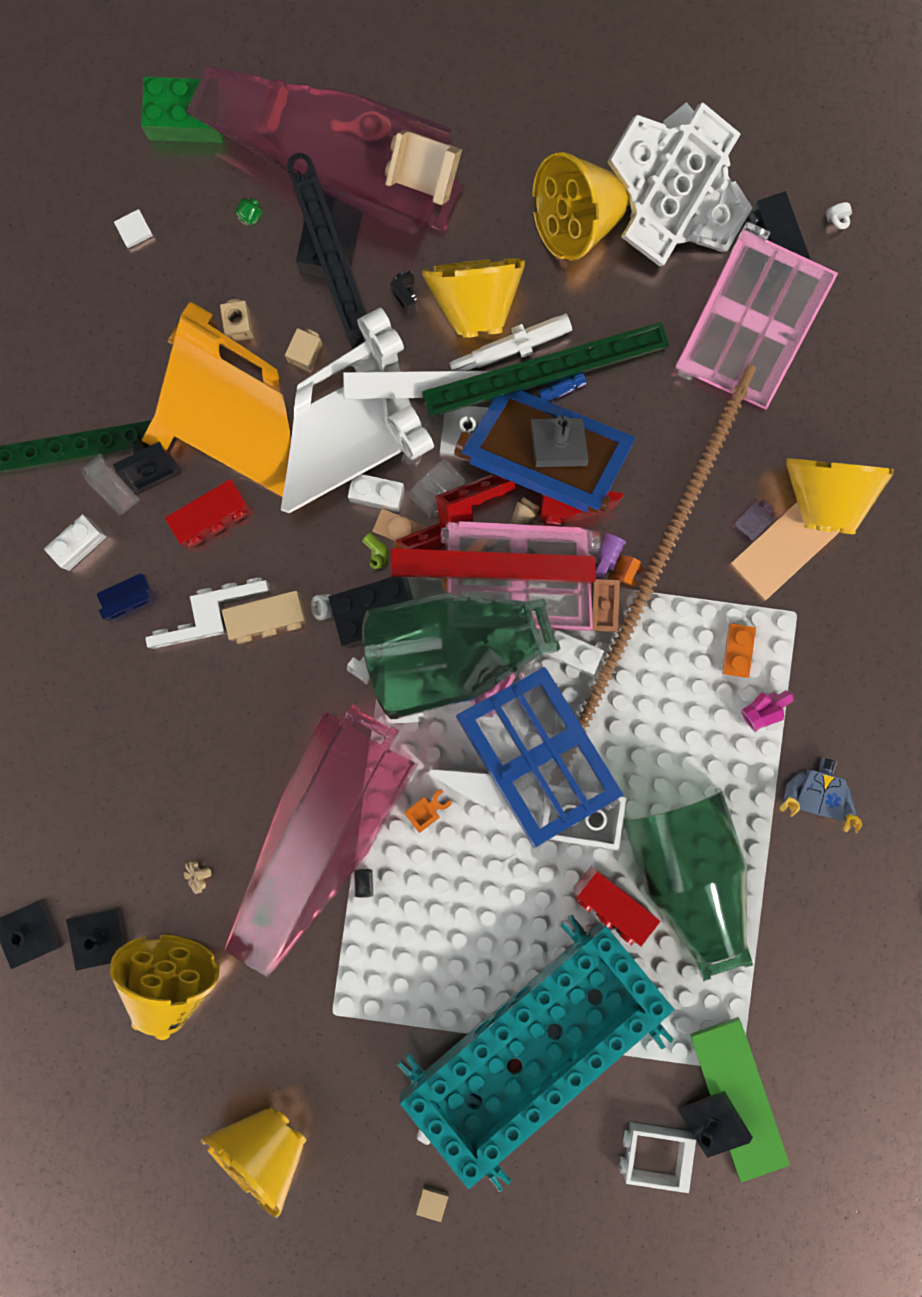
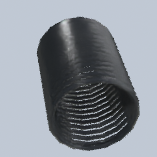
(363, 881)

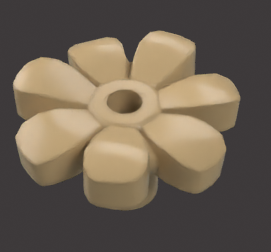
(196, 876)

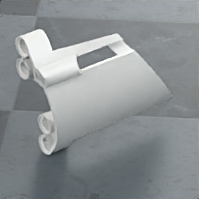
(346, 437)

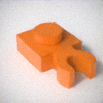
(424, 812)

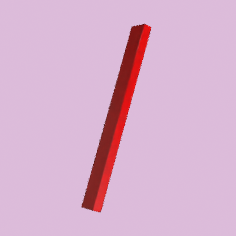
(491, 566)

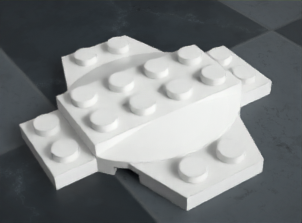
(679, 184)

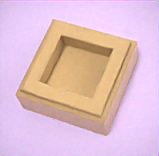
(432, 1204)

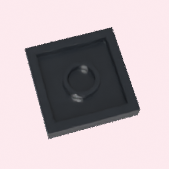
(146, 466)
(27, 934)
(95, 937)
(716, 1124)

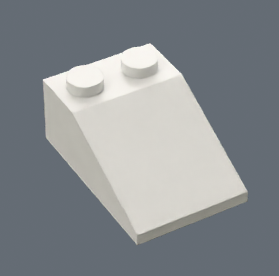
(474, 785)

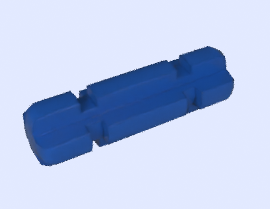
(562, 387)

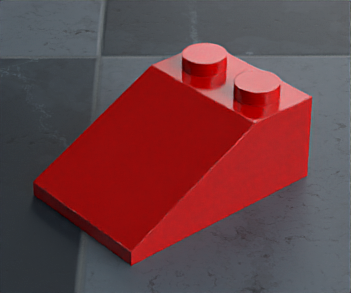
(558, 513)

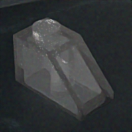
(109, 485)

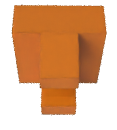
(626, 570)

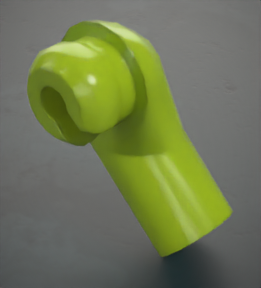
(379, 551)

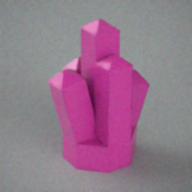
(766, 709)

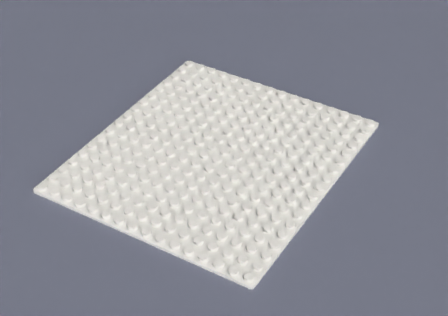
(460, 939)

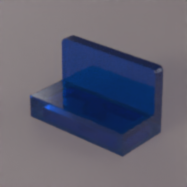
(125, 597)

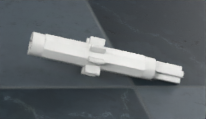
(519, 342)

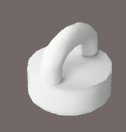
(839, 212)
(321, 607)

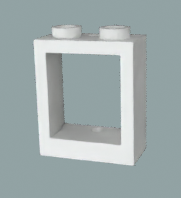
(681, 1180)

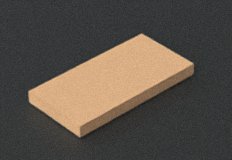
(779, 553)

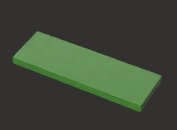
(731, 1068)

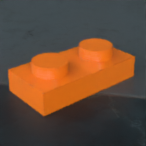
(738, 650)

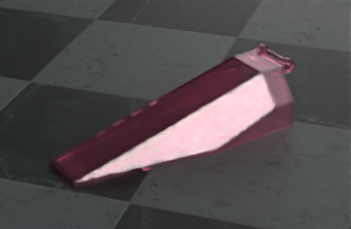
(339, 131)
(318, 835)

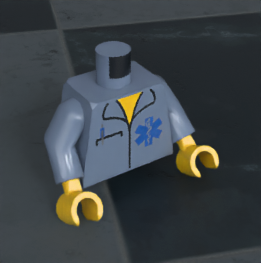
(822, 795)

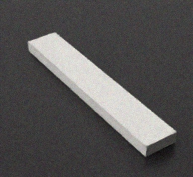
(398, 384)

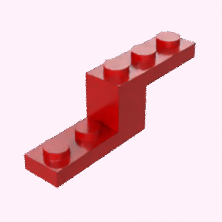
(456, 507)

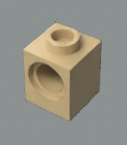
(242, 329)
(304, 349)

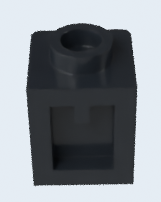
(402, 294)

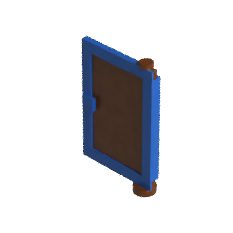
(505, 448)

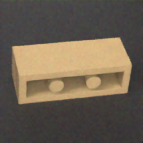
(264, 617)

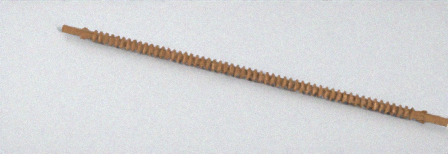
(724, 424)

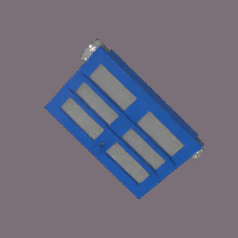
(539, 755)

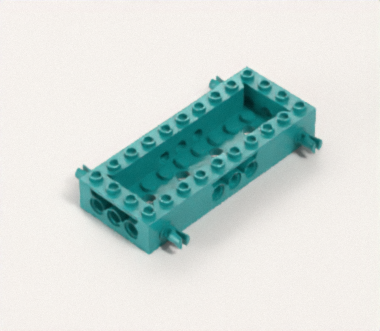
(551, 1069)

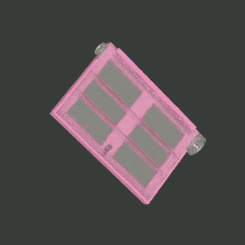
(755, 316)
(567, 603)

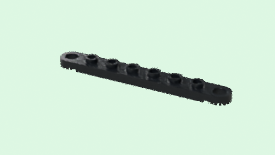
(328, 246)

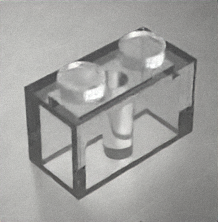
(435, 482)

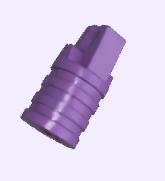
(608, 554)

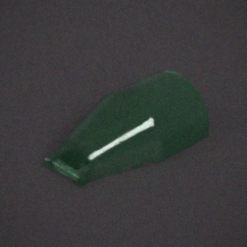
(449, 649)
(697, 879)

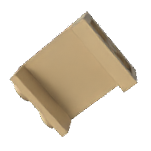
(423, 164)

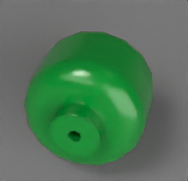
(249, 210)

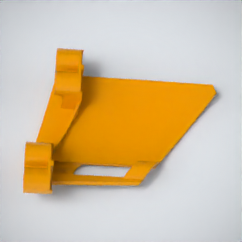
(221, 405)

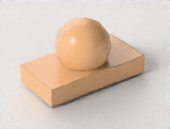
(395, 526)

